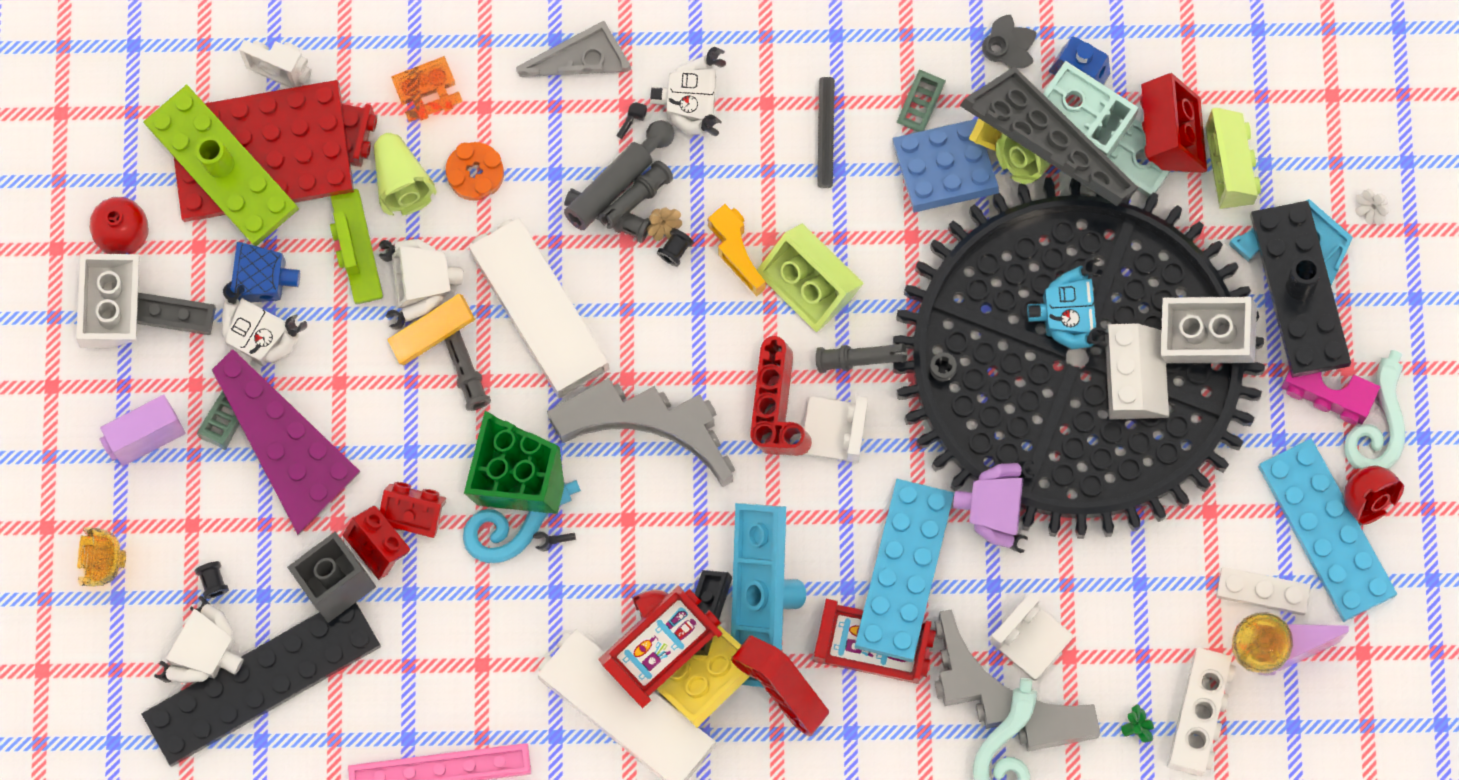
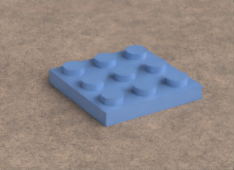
(944, 166)

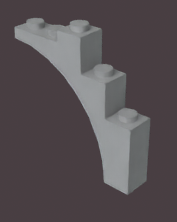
(686, 424)
(968, 681)

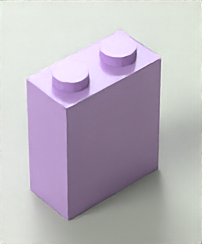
(141, 431)

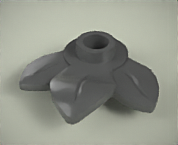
(1013, 42)

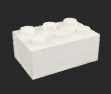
(1208, 330)

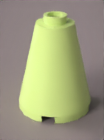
(1019, 161)
(400, 177)

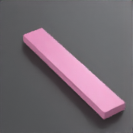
(462, 765)

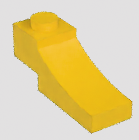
(728, 227)

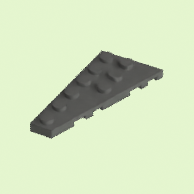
(1034, 122)

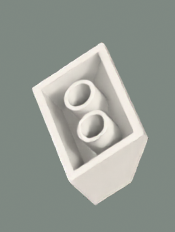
(107, 300)
(1135, 372)

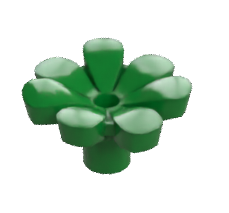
(1138, 725)

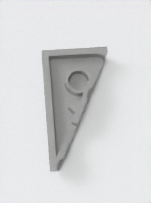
(585, 53)

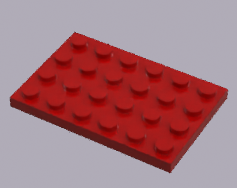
(292, 135)

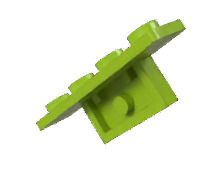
(356, 247)

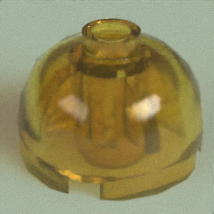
(99, 557)
(1262, 642)

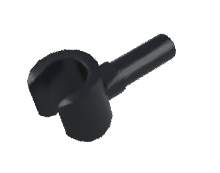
(636, 111)
(550, 540)

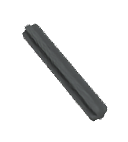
(825, 132)

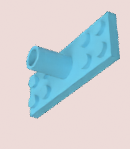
(758, 576)

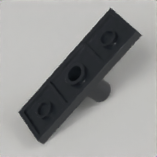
(1300, 289)

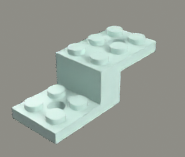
(1107, 122)

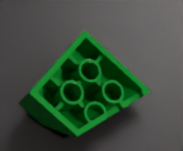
(514, 469)

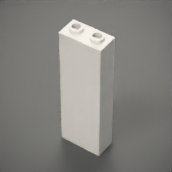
(538, 307)
(653, 735)

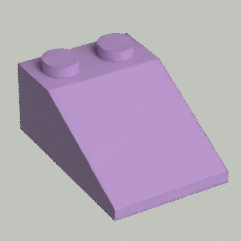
(1311, 640)

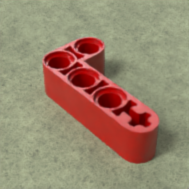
(776, 394)
(782, 683)

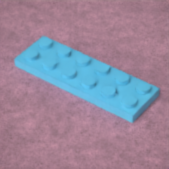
(1327, 530)
(904, 570)

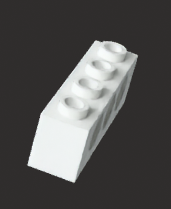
(1183, 756)

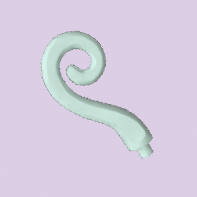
(1386, 377)
(1020, 713)

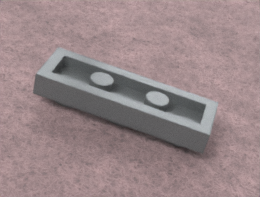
(175, 313)

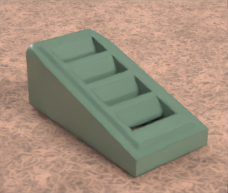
(929, 79)
(214, 438)

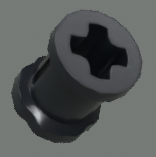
(675, 247)
(211, 580)

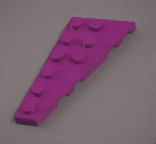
(292, 452)

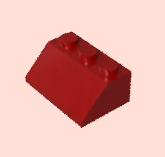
(1173, 125)

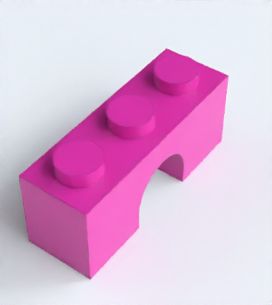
(1351, 402)

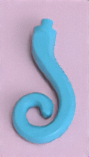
(518, 543)

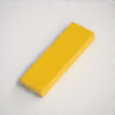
(431, 329)

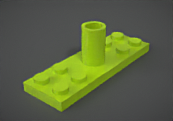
(221, 165)

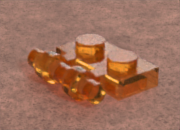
(424, 81)

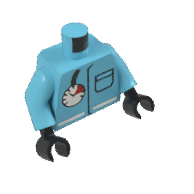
(1070, 309)

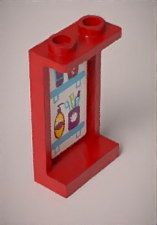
(838, 639)
(660, 644)

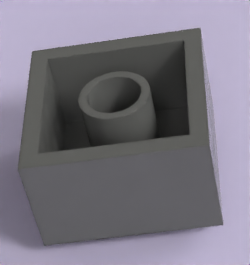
(331, 577)

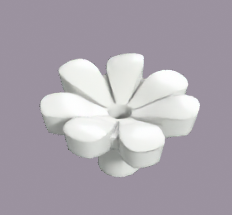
(1372, 206)

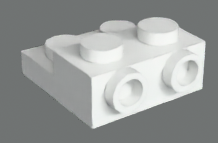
(280, 64)

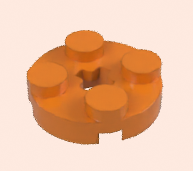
(483, 184)

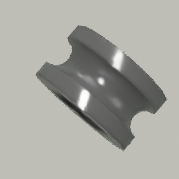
(951, 364)

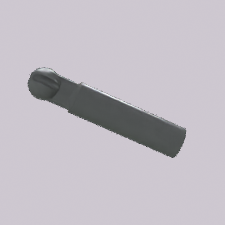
(618, 176)

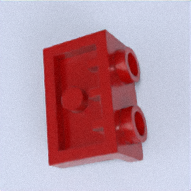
(358, 126)
(412, 509)
(375, 541)

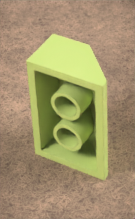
(1231, 158)
(809, 277)

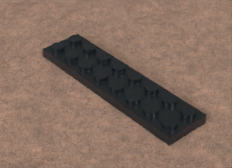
(264, 681)

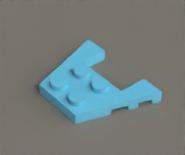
(1331, 236)

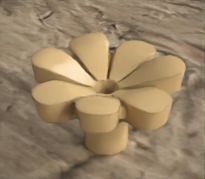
(662, 222)

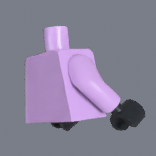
(996, 503)

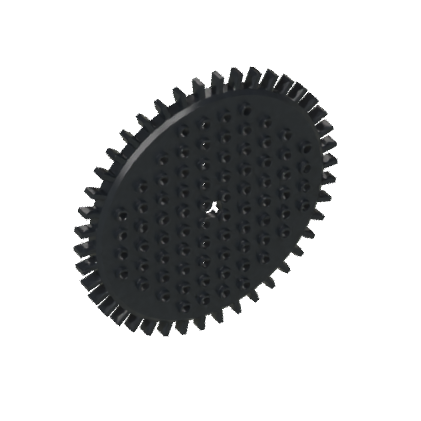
(1018, 234)

